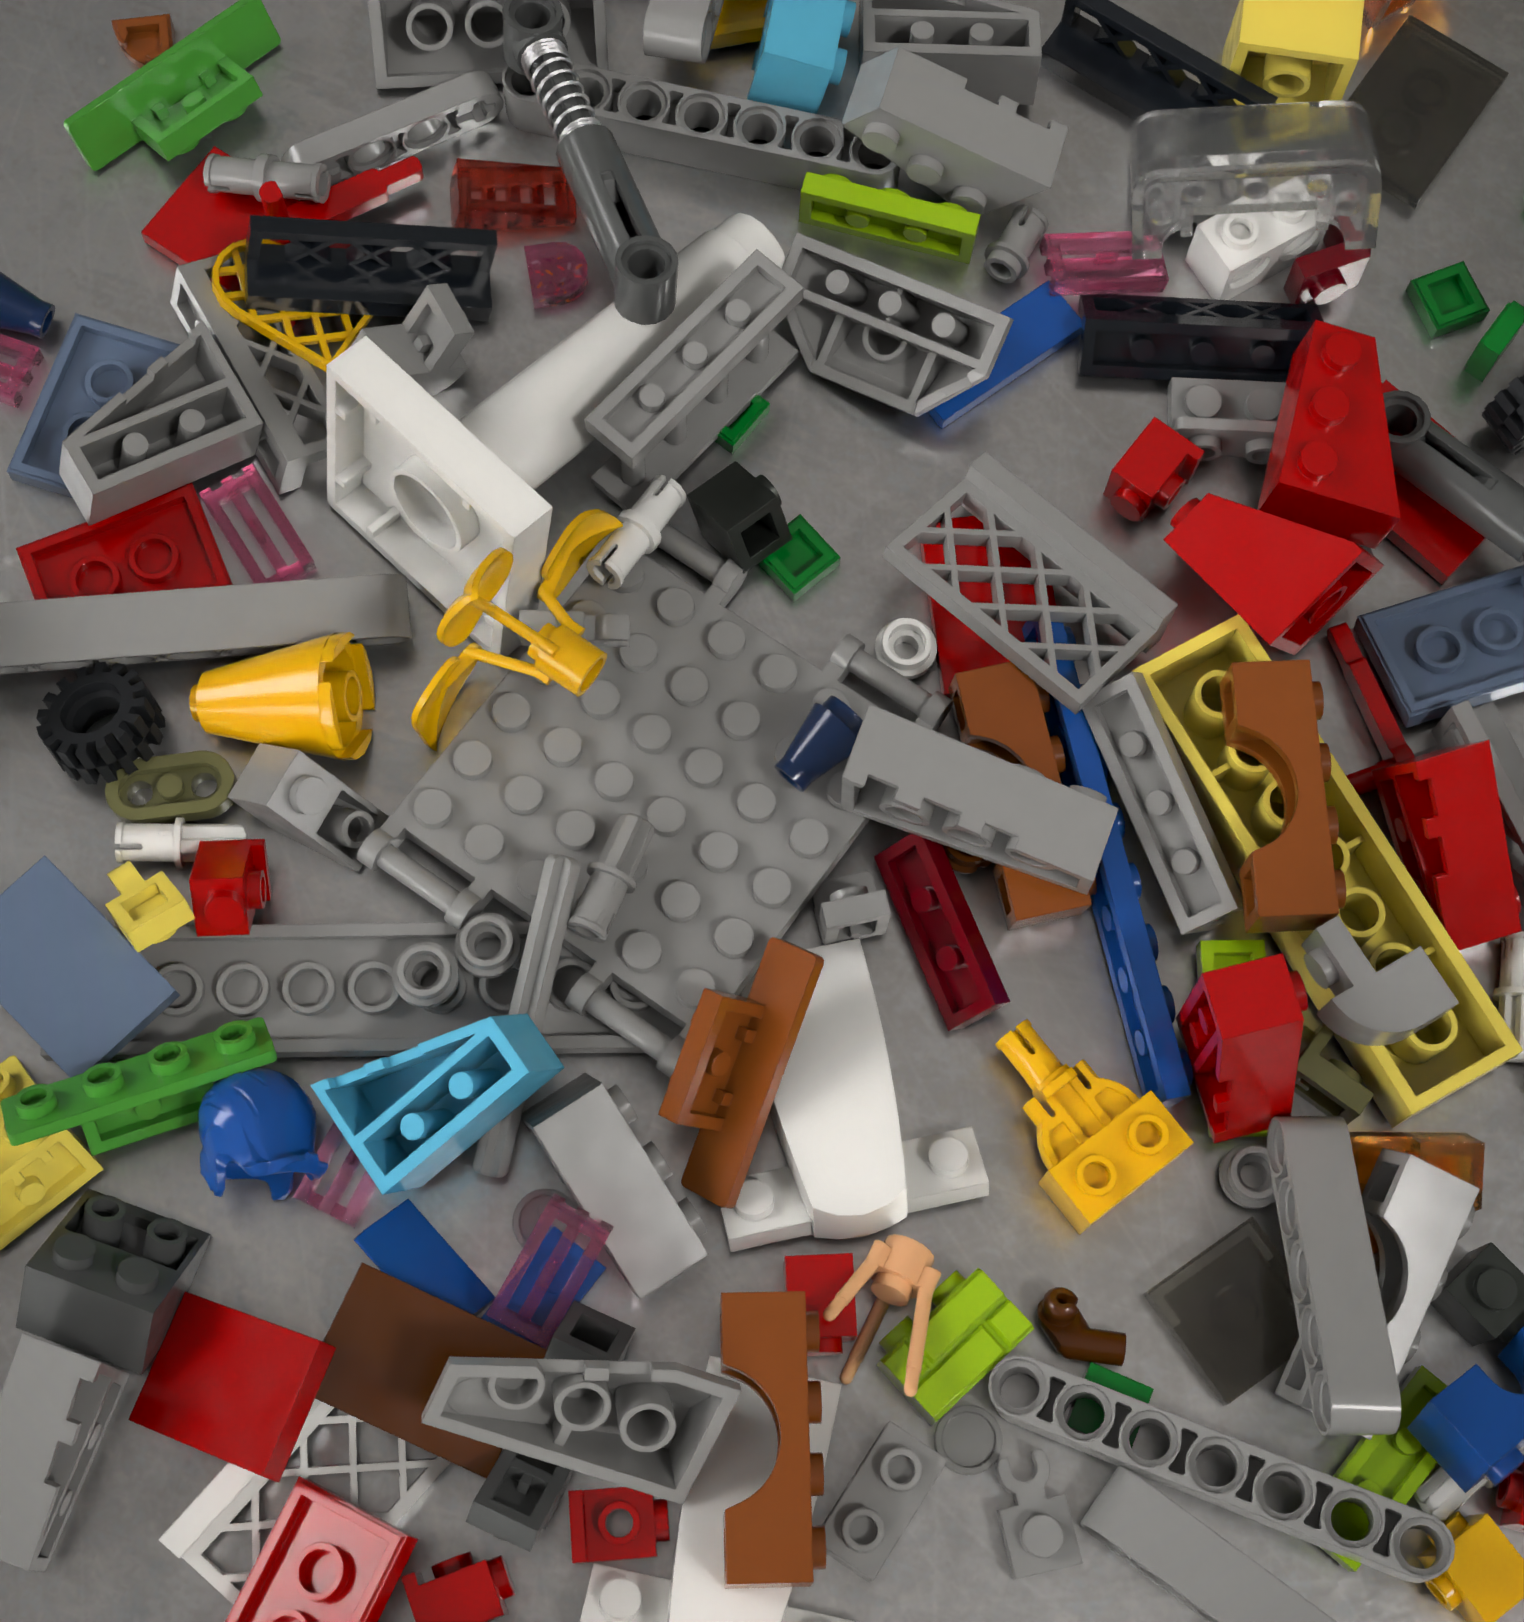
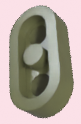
(174, 788)

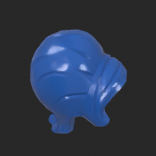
(258, 1129)

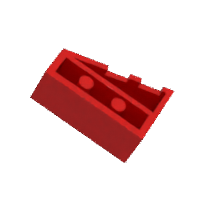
(1244, 1043)

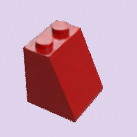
(1269, 568)

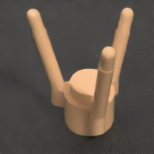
(899, 1273)

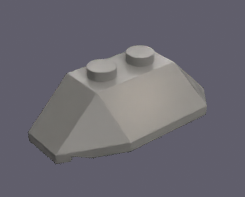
(888, 330)

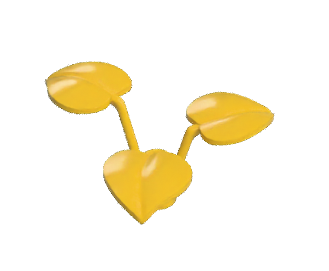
(558, 652)

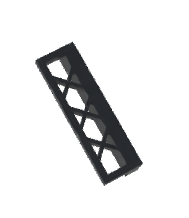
(1130, 80)
(367, 275)
(1189, 337)

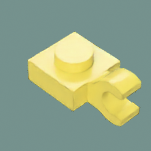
(148, 908)

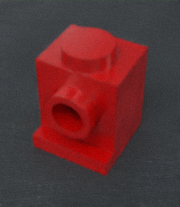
(1152, 471)
(229, 885)
(589, 1532)
(460, 1590)

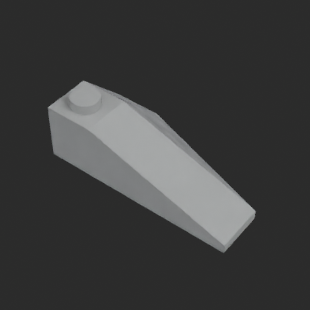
(602, 1418)

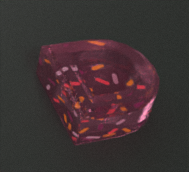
(555, 273)

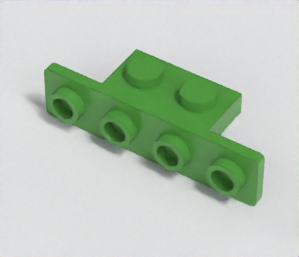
(180, 91)
(140, 1094)

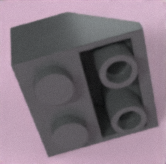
(110, 1280)

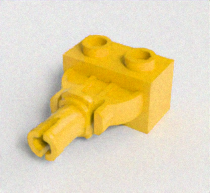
(1090, 1130)

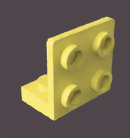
(39, 1172)

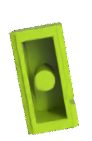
(964, 1342)

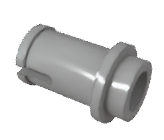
(1009, 255)

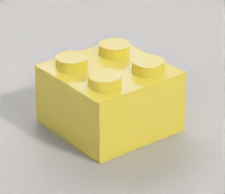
(1295, 47)

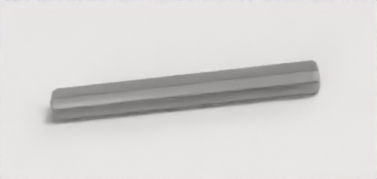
(533, 990)

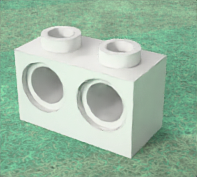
(1246, 248)

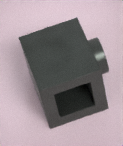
(740, 515)
(1483, 1296)

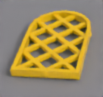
(260, 322)

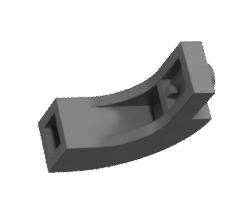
(524, 1490)

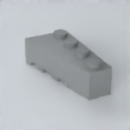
(975, 801)

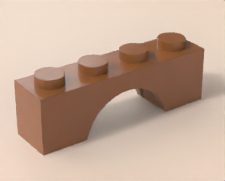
(1004, 716)
(1273, 716)
(772, 1532)

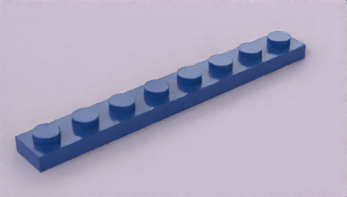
(1127, 941)

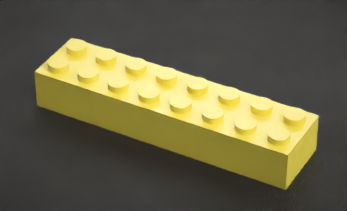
(1382, 900)

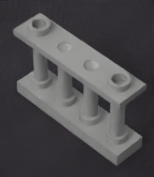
(695, 381)

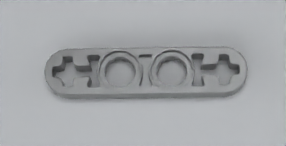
(402, 127)

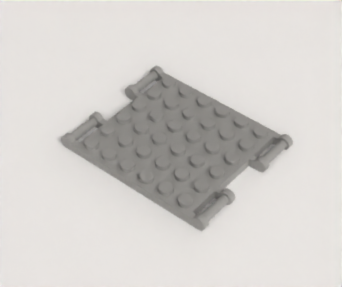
(668, 732)

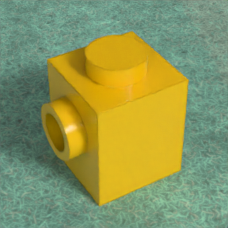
(1485, 1570)

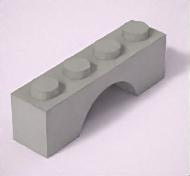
(1416, 1223)

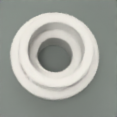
(911, 632)

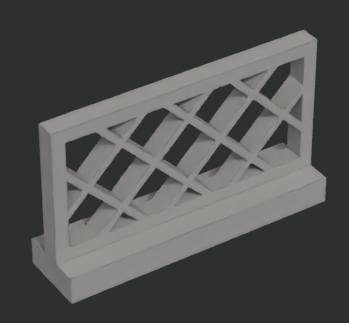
(1059, 556)

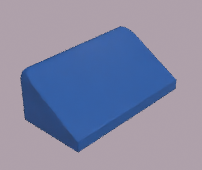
(415, 1253)

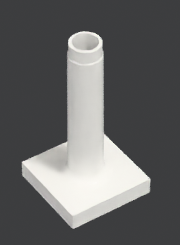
(454, 490)

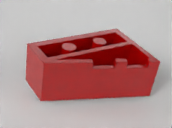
(1332, 441)
(1453, 839)

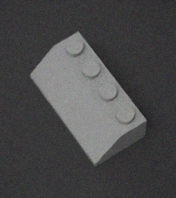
(442, 39)

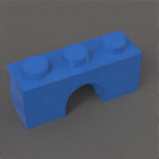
(1476, 1424)

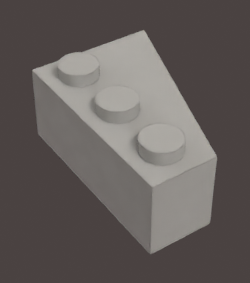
(162, 432)
(618, 1181)
(49, 1434)

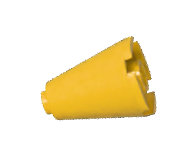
(292, 698)

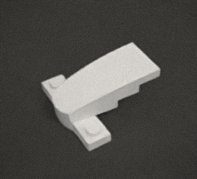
(843, 1129)
(732, 1473)

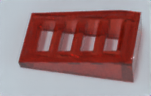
(510, 214)

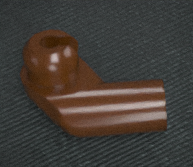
(1071, 1333)

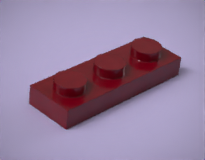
(941, 930)

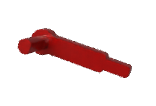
(348, 197)
(1371, 705)

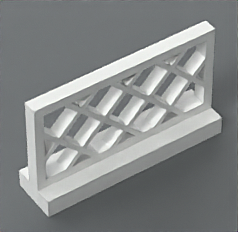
(235, 1487)

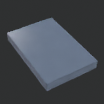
(87, 373)
(1449, 646)
(72, 972)

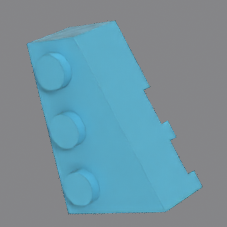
(800, 52)
(437, 1099)

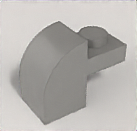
(428, 339)
(1370, 1004)

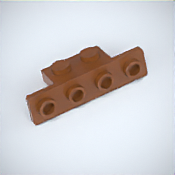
(736, 1066)

